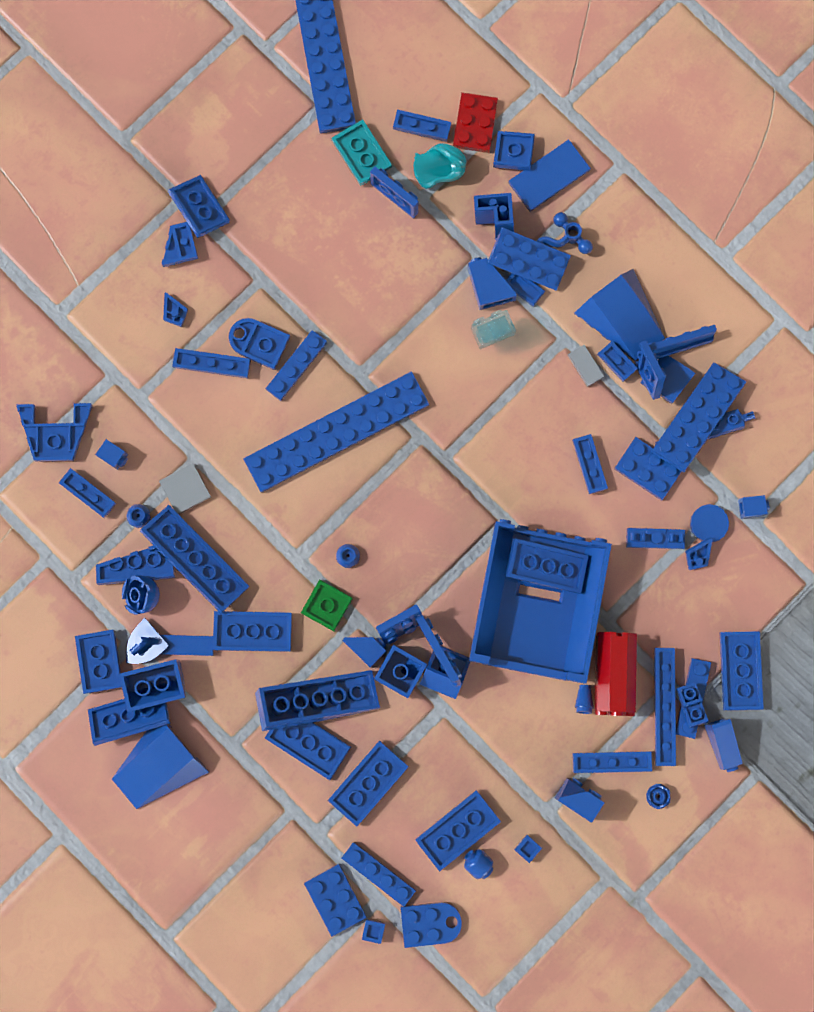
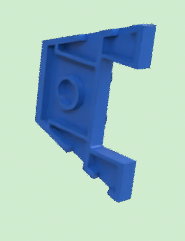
(54, 440)

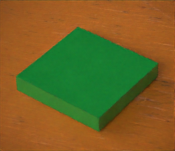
(326, 605)

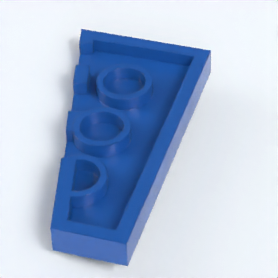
(145, 562)

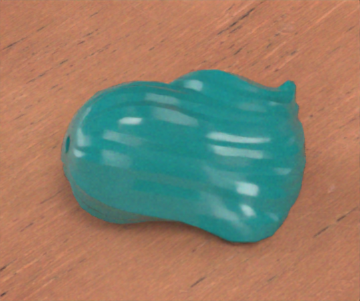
(439, 165)

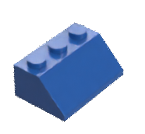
(153, 685)

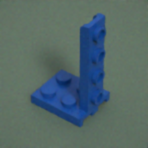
(648, 356)
(406, 623)

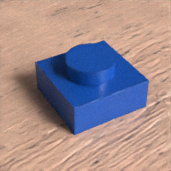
(528, 848)
(373, 931)

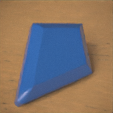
(173, 311)
(699, 554)

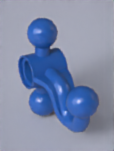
(561, 220)

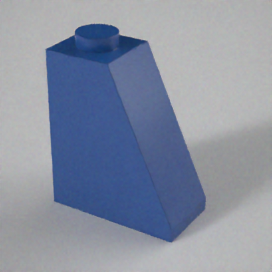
(489, 285)
(724, 744)

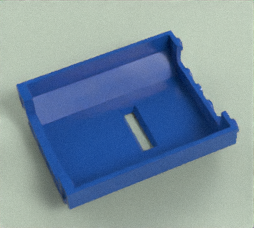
(533, 631)

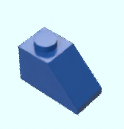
(366, 648)

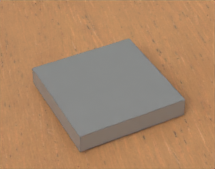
(185, 489)

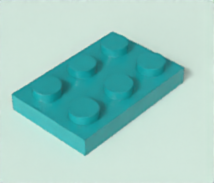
(360, 151)

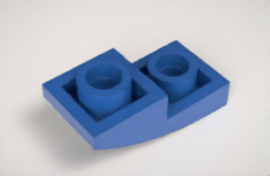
(692, 705)

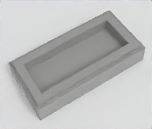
(585, 365)

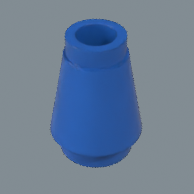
(584, 700)

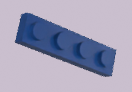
(211, 363)
(296, 365)
(698, 673)
(612, 762)
(378, 874)

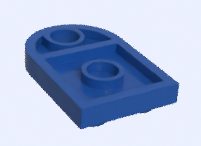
(259, 343)
(427, 924)

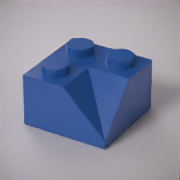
(400, 671)
(579, 800)

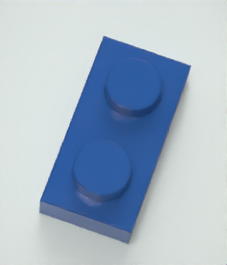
(617, 361)

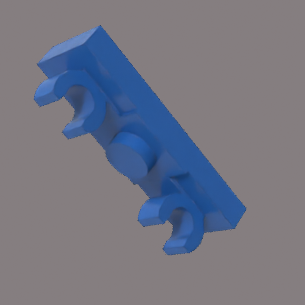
(655, 538)

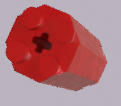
(615, 673)

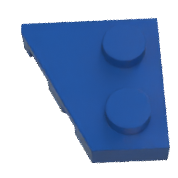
(180, 245)

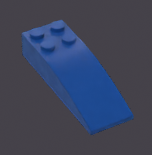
(316, 700)

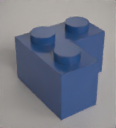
(494, 209)

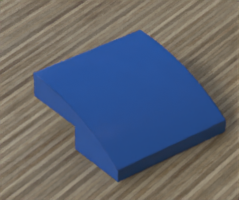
(676, 378)

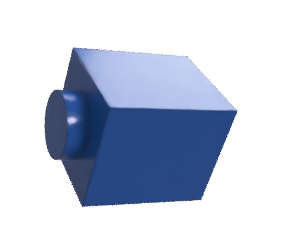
(112, 454)
(753, 506)

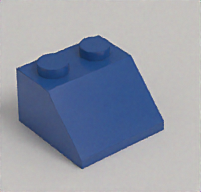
(436, 677)

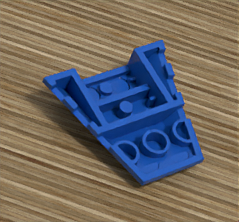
(622, 314)
(157, 767)

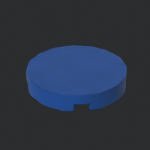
(709, 522)

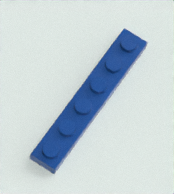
(665, 707)

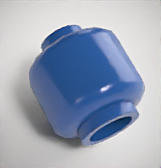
(478, 864)

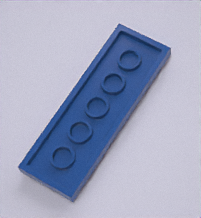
(698, 417)
(194, 559)

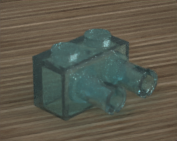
(493, 329)

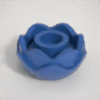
(135, 521)
(348, 562)
(651, 796)

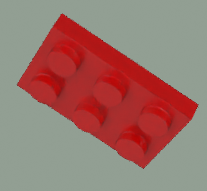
(475, 122)

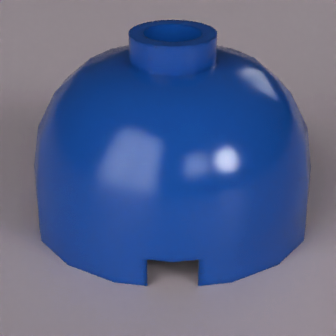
(140, 594)

